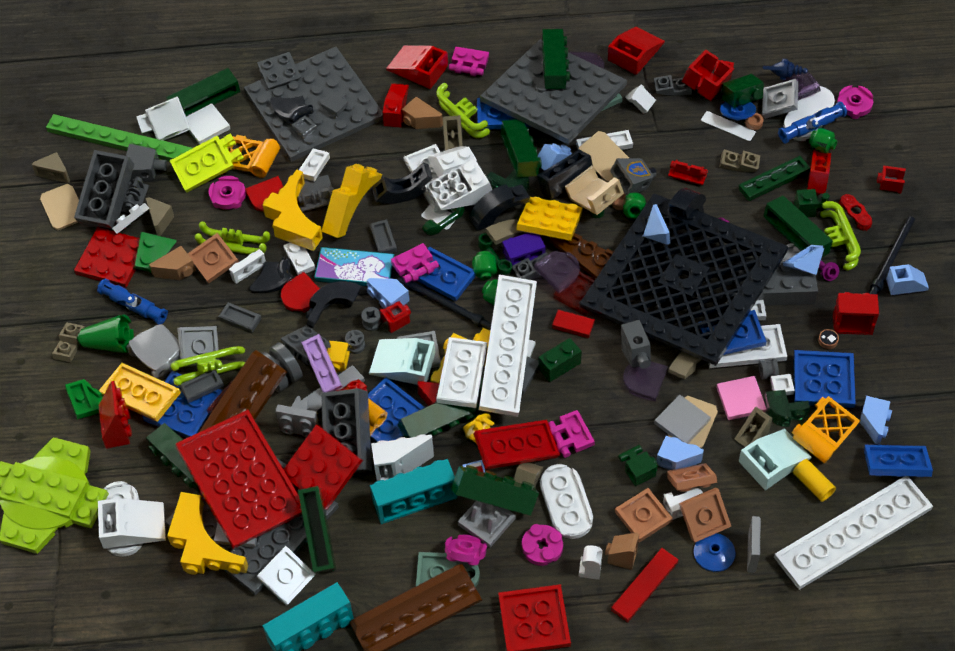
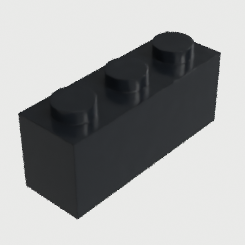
(555, 178)

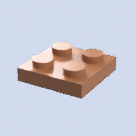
(213, 258)
(692, 476)
(643, 514)
(705, 514)

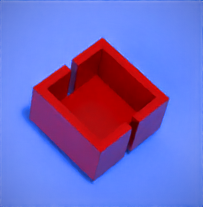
(700, 75)
(855, 313)

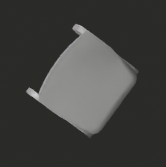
(156, 349)

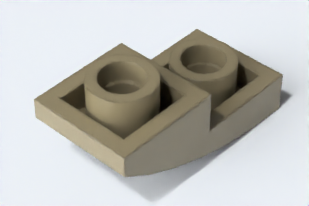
(740, 162)
(503, 230)
(68, 342)
(683, 365)

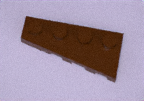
(589, 255)

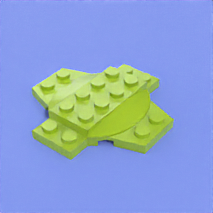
(47, 495)

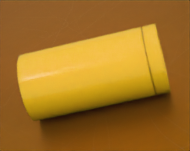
(814, 480)

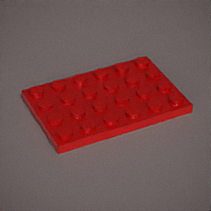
(240, 478)

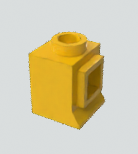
(339, 355)

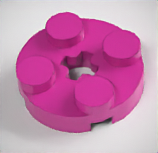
(858, 109)
(229, 201)
(537, 534)
(465, 549)

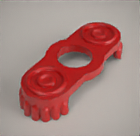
(863, 219)

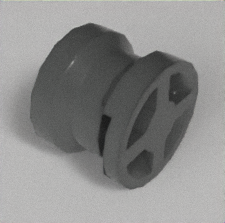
(371, 323)
(357, 337)
(768, 368)

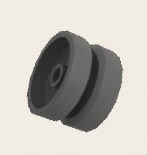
(282, 356)

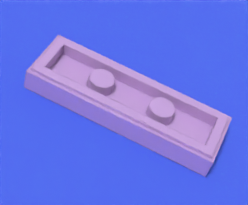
(321, 364)

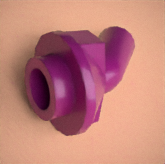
(829, 271)

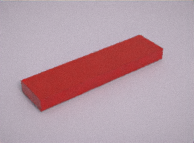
(644, 585)

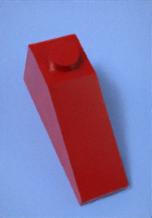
(393, 105)
(819, 172)

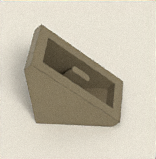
(452, 132)
(51, 168)
(161, 214)
(755, 427)
(528, 472)

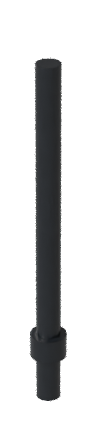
(877, 283)
(476, 319)

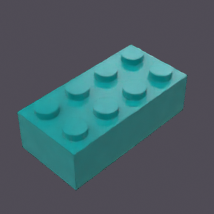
(413, 491)
(310, 620)

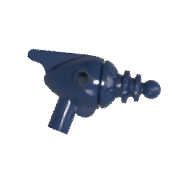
(786, 69)

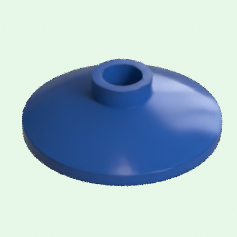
(738, 113)
(714, 560)

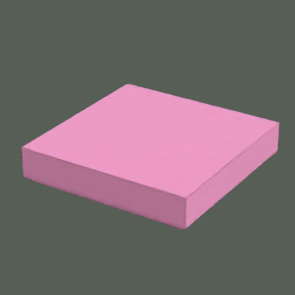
(740, 397)

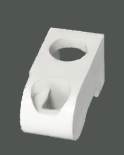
(672, 503)
(591, 562)

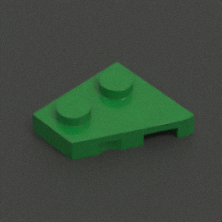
(150, 249)
(83, 398)

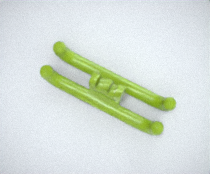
(465, 110)
(842, 233)
(234, 240)
(206, 363)

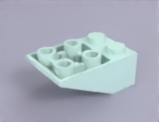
(403, 359)
(772, 457)

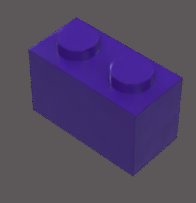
(522, 247)

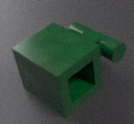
(808, 202)
(638, 467)

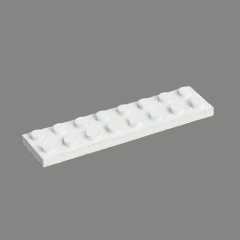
(508, 346)
(852, 532)

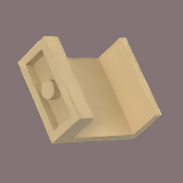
(593, 192)

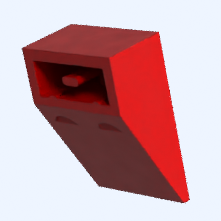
(633, 49)
(420, 64)
(114, 418)

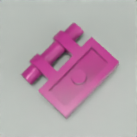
(469, 61)
(413, 259)
(577, 433)

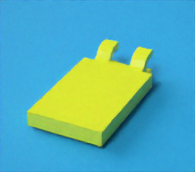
(206, 162)

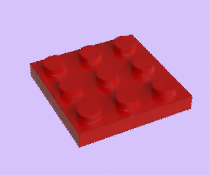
(109, 257)
(322, 463)
(534, 619)

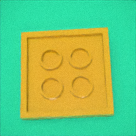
(550, 218)

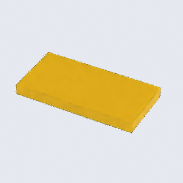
(143, 392)

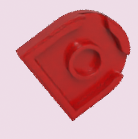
(261, 191)
(298, 292)

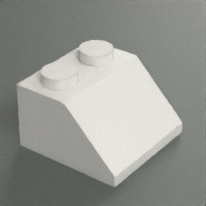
(450, 159)

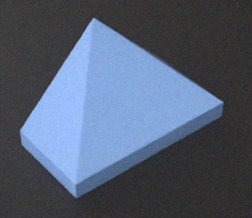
(656, 227)
(806, 260)

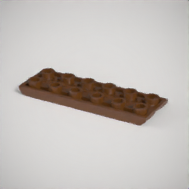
(248, 390)
(416, 610)

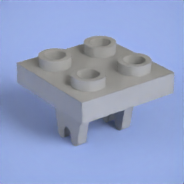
(297, 418)
(486, 521)

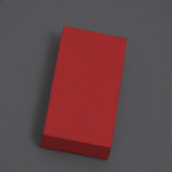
(573, 324)

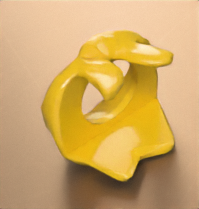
(480, 422)

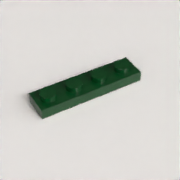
(774, 178)

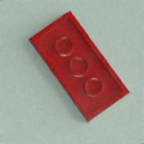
(516, 444)

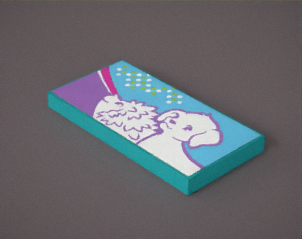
(352, 266)

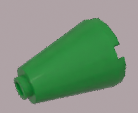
(108, 335)

